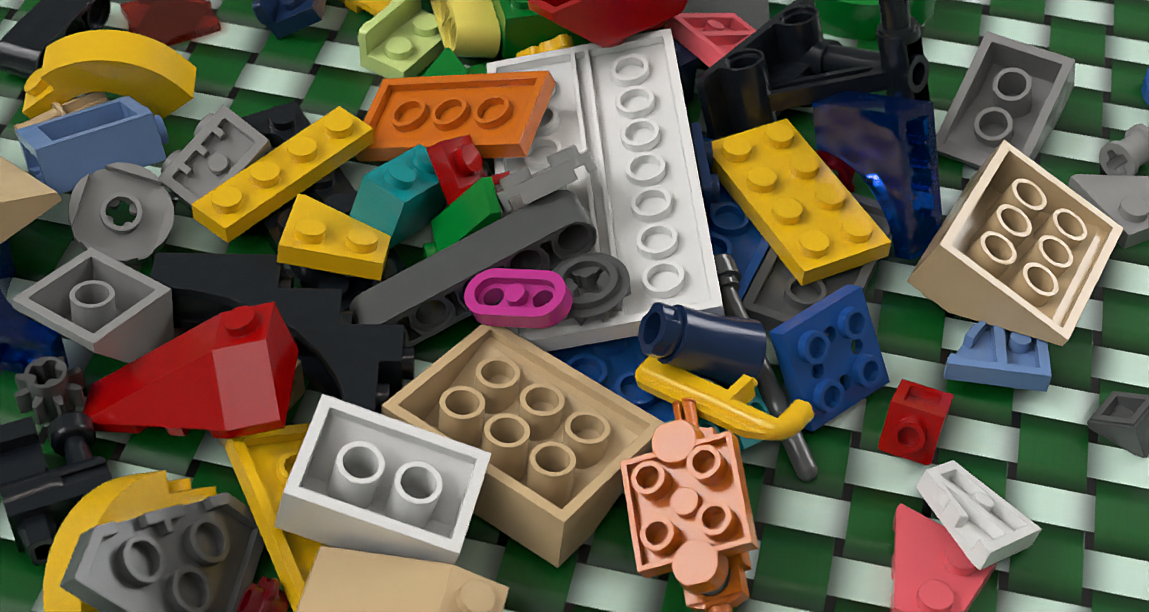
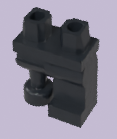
(39, 497)

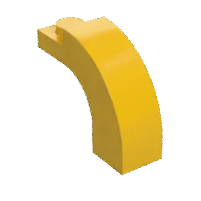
(113, 64)
(111, 501)

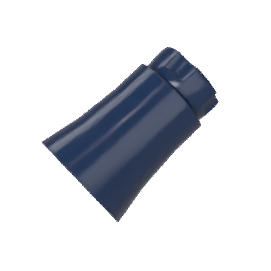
(703, 342)

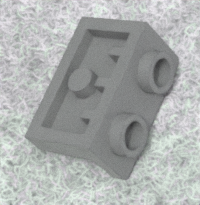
(218, 151)

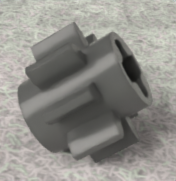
(49, 389)

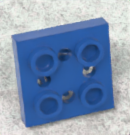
(816, 361)

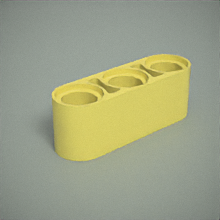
(468, 27)

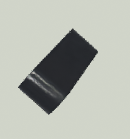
(48, 21)

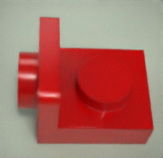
(458, 166)
(915, 421)

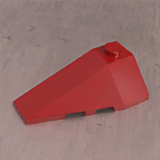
(216, 377)

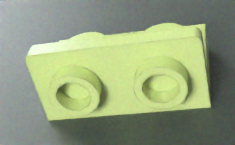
(400, 40)

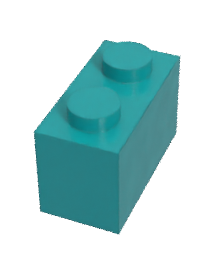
(400, 195)

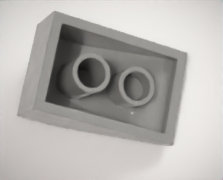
(1006, 95)

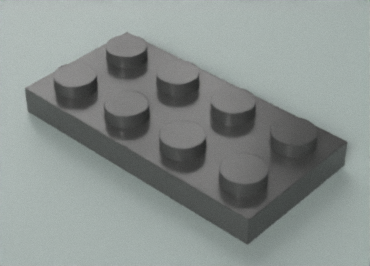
(779, 296)

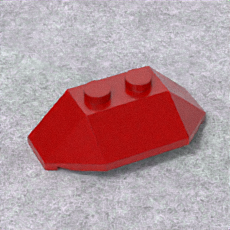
(608, 21)

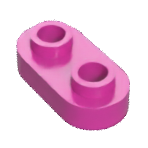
(522, 297)

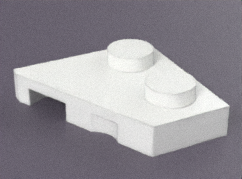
(975, 515)

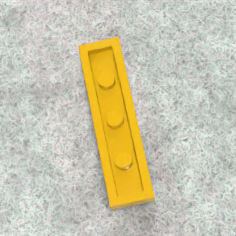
(282, 174)

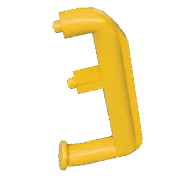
(720, 405)

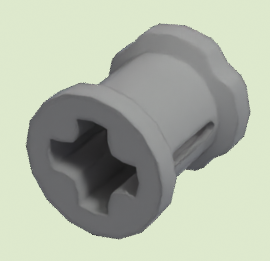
(1128, 154)

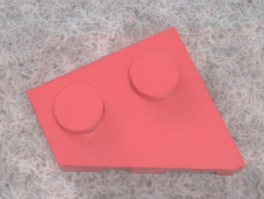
(709, 34)

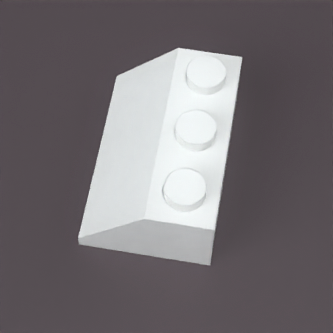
(381, 485)

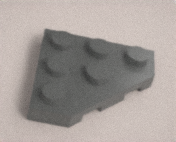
(169, 559)

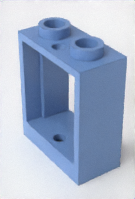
(87, 140)

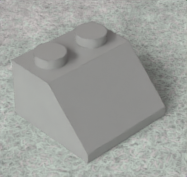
(102, 306)

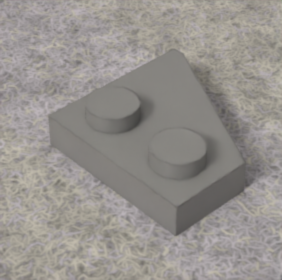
(1121, 199)

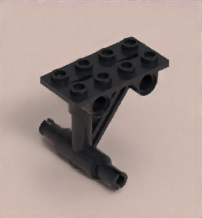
(793, 66)

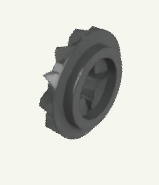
(590, 270)

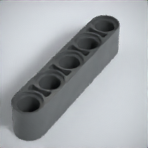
(433, 290)

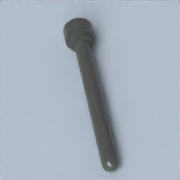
(768, 384)

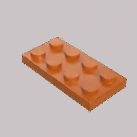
(493, 108)

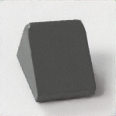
(1124, 421)

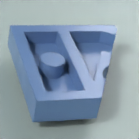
(1000, 359)

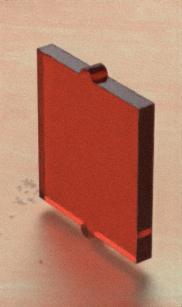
(170, 20)

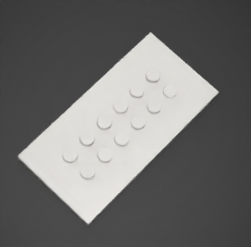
(646, 184)

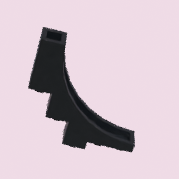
(340, 358)

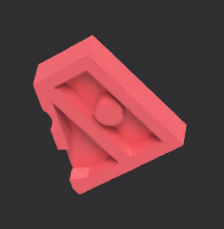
(930, 567)

